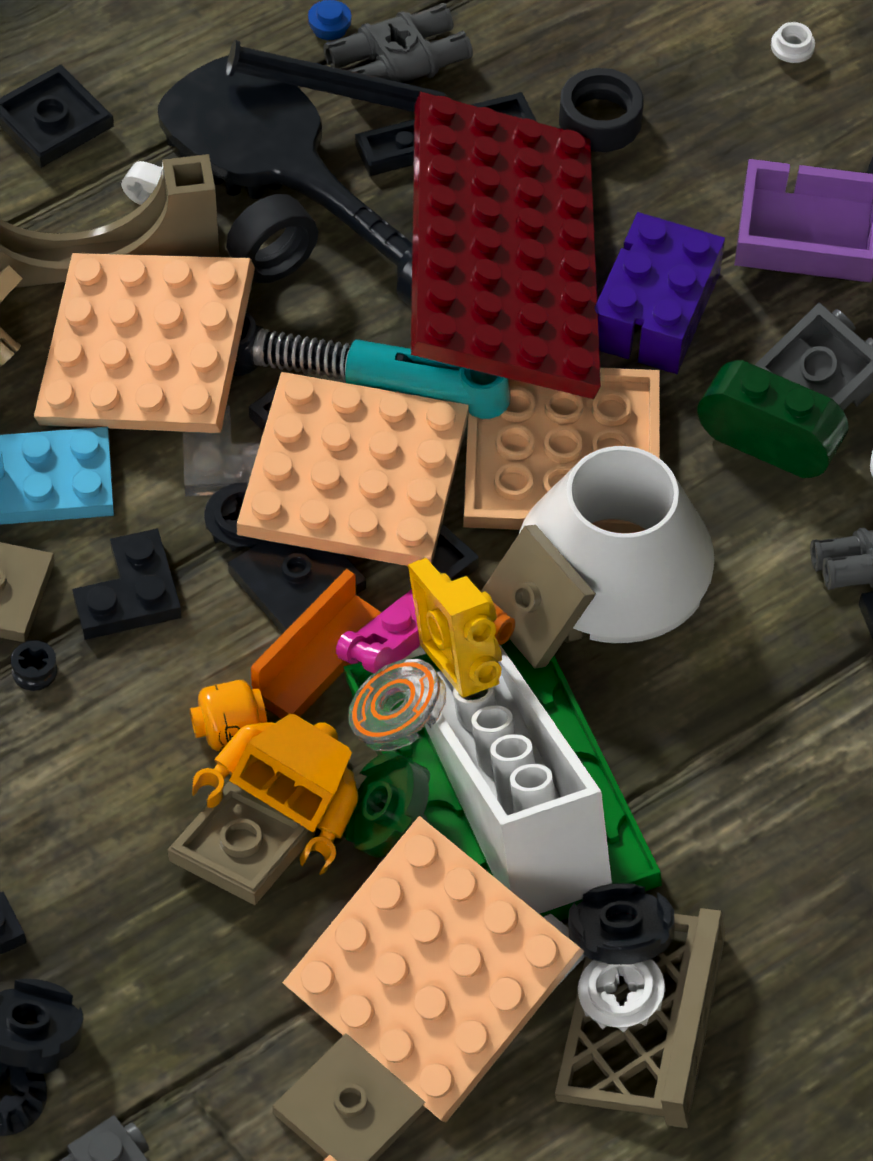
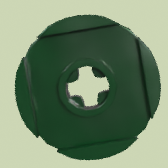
(387, 803)

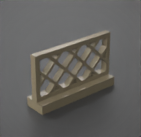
(685, 1032)

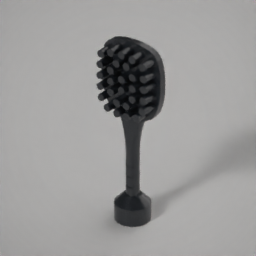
(269, 136)

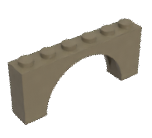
(172, 222)

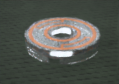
(372, 705)

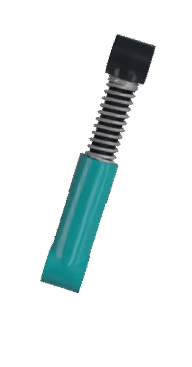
(374, 367)

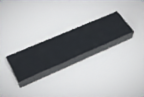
(393, 145)

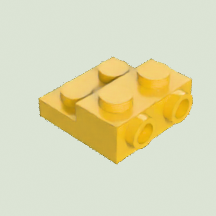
(456, 628)

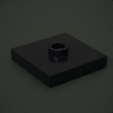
(52, 115)
(288, 578)

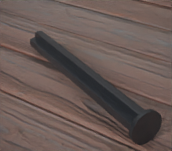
(324, 78)

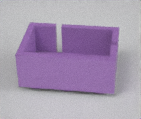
(810, 231)

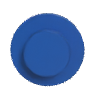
(329, 19)

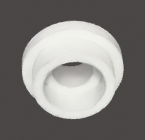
(793, 42)

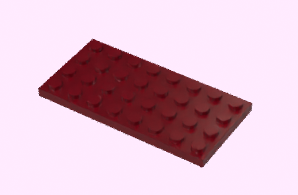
(504, 247)

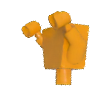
(293, 770)

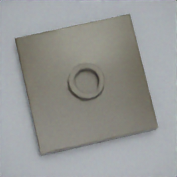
(22, 586)
(539, 593)
(240, 844)
(349, 1104)

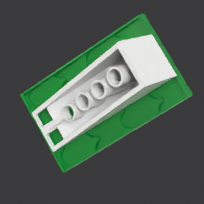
(527, 787)

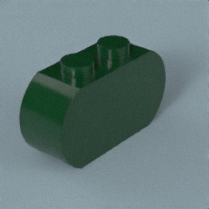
(773, 419)

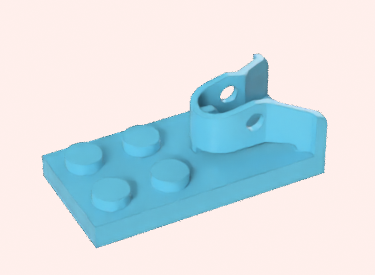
(55, 475)

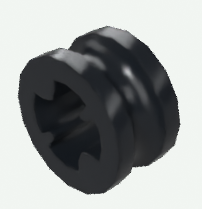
(30, 677)

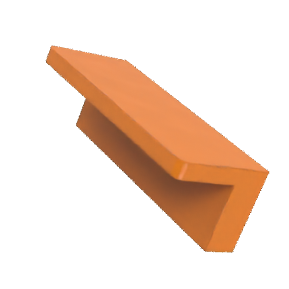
(305, 656)

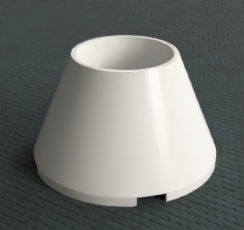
(642, 578)

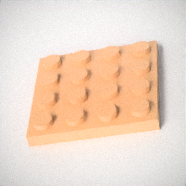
(145, 342)
(545, 434)
(353, 470)
(433, 967)

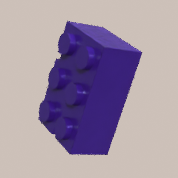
(663, 285)

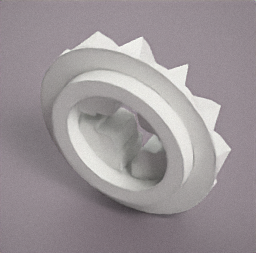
(602, 978)

